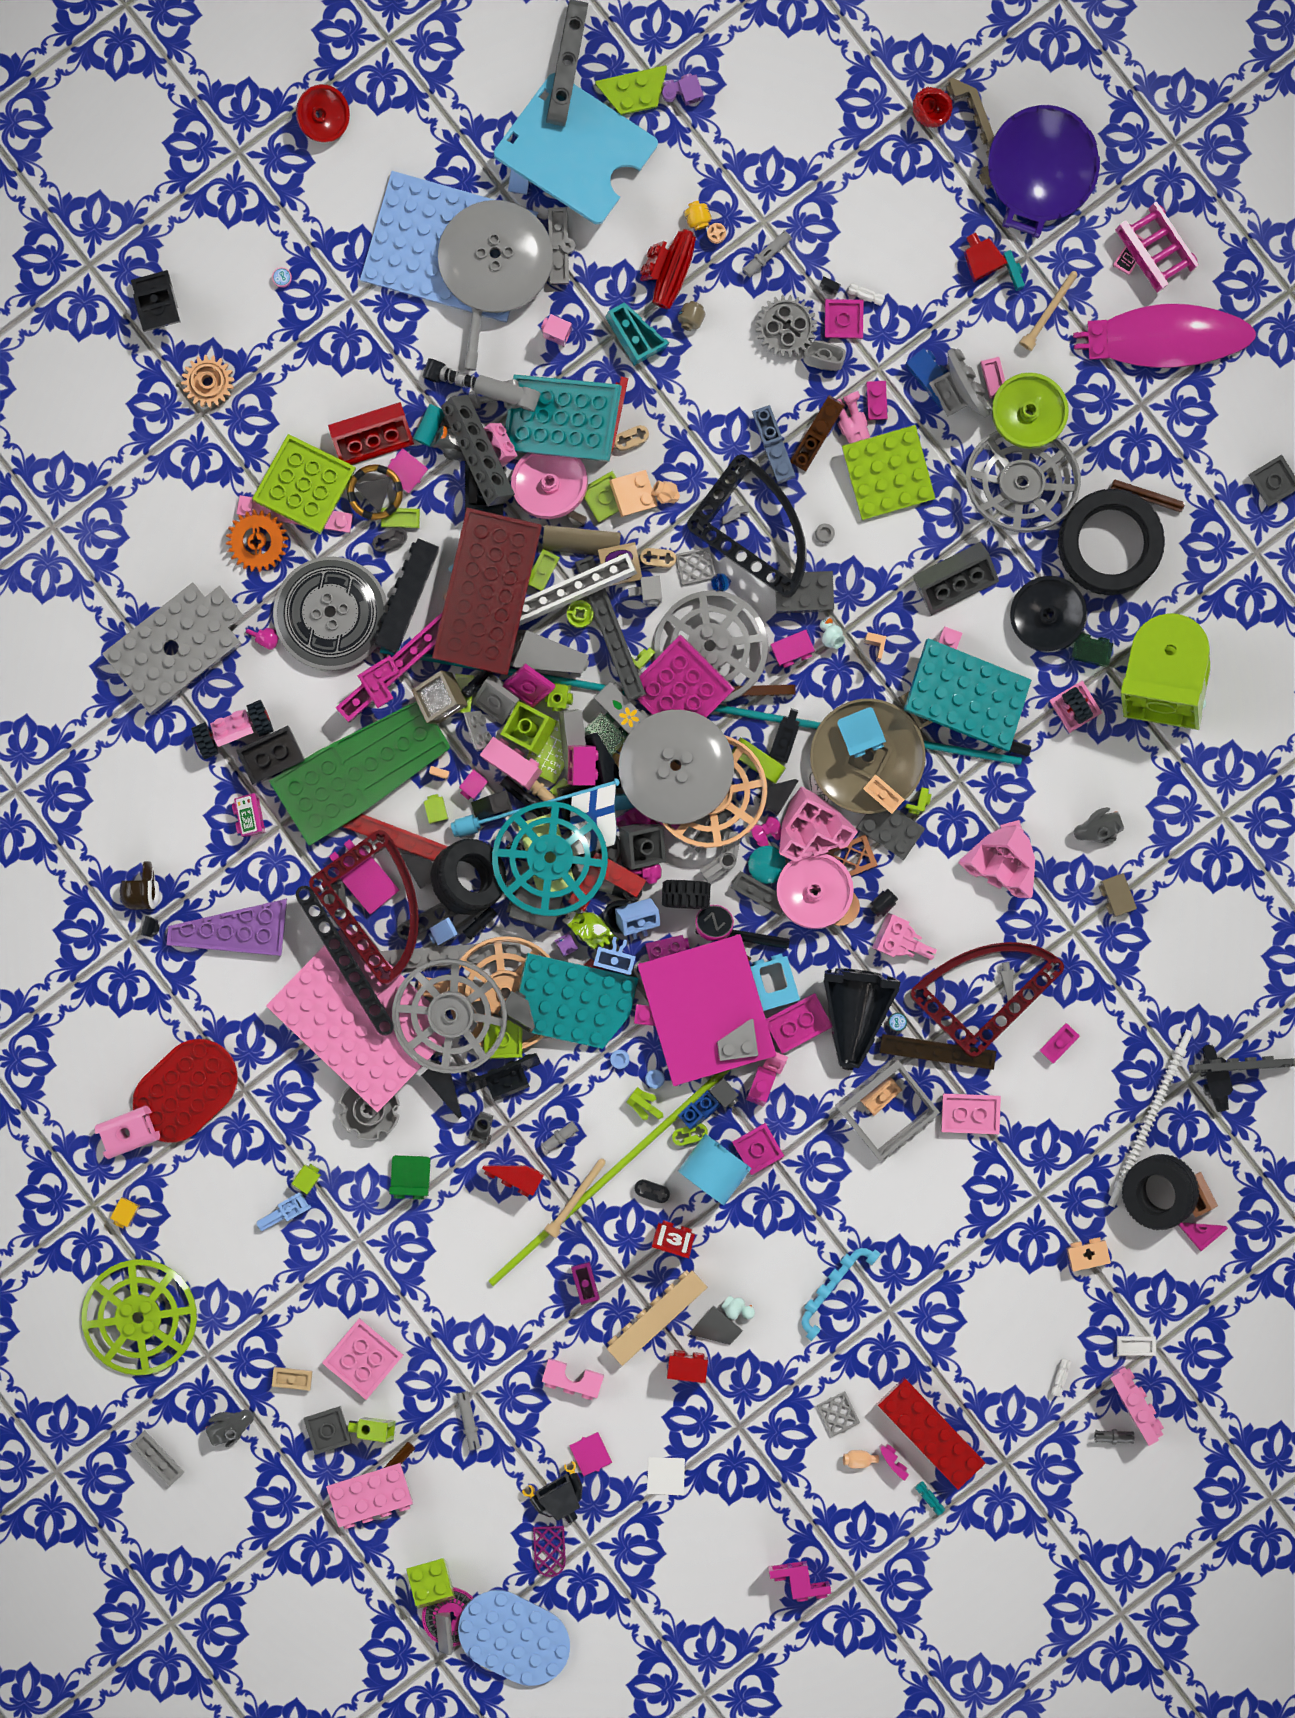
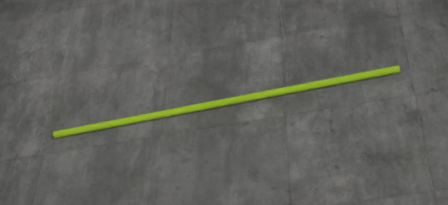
(610, 1174)

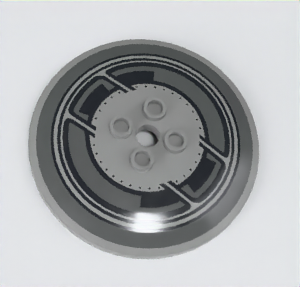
(325, 640)

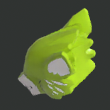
(590, 929)

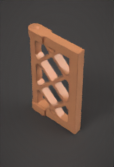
(858, 869)

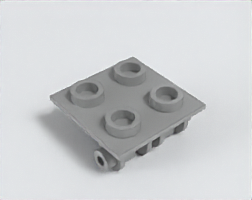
(478, 731)

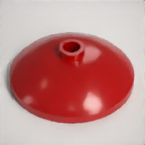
(332, 111)

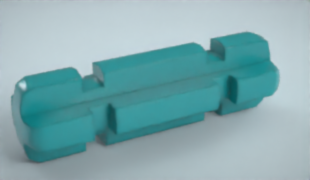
(930, 1498)

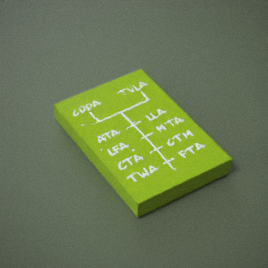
(551, 756)

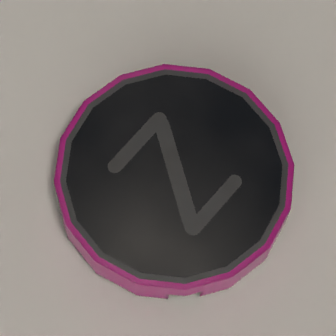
(714, 923)

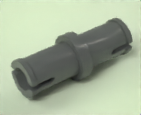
(1114, 1436)

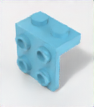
(861, 732)

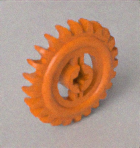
(258, 559)

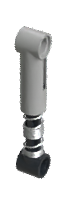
(486, 386)

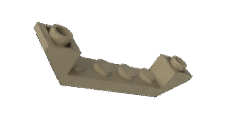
(959, 90)

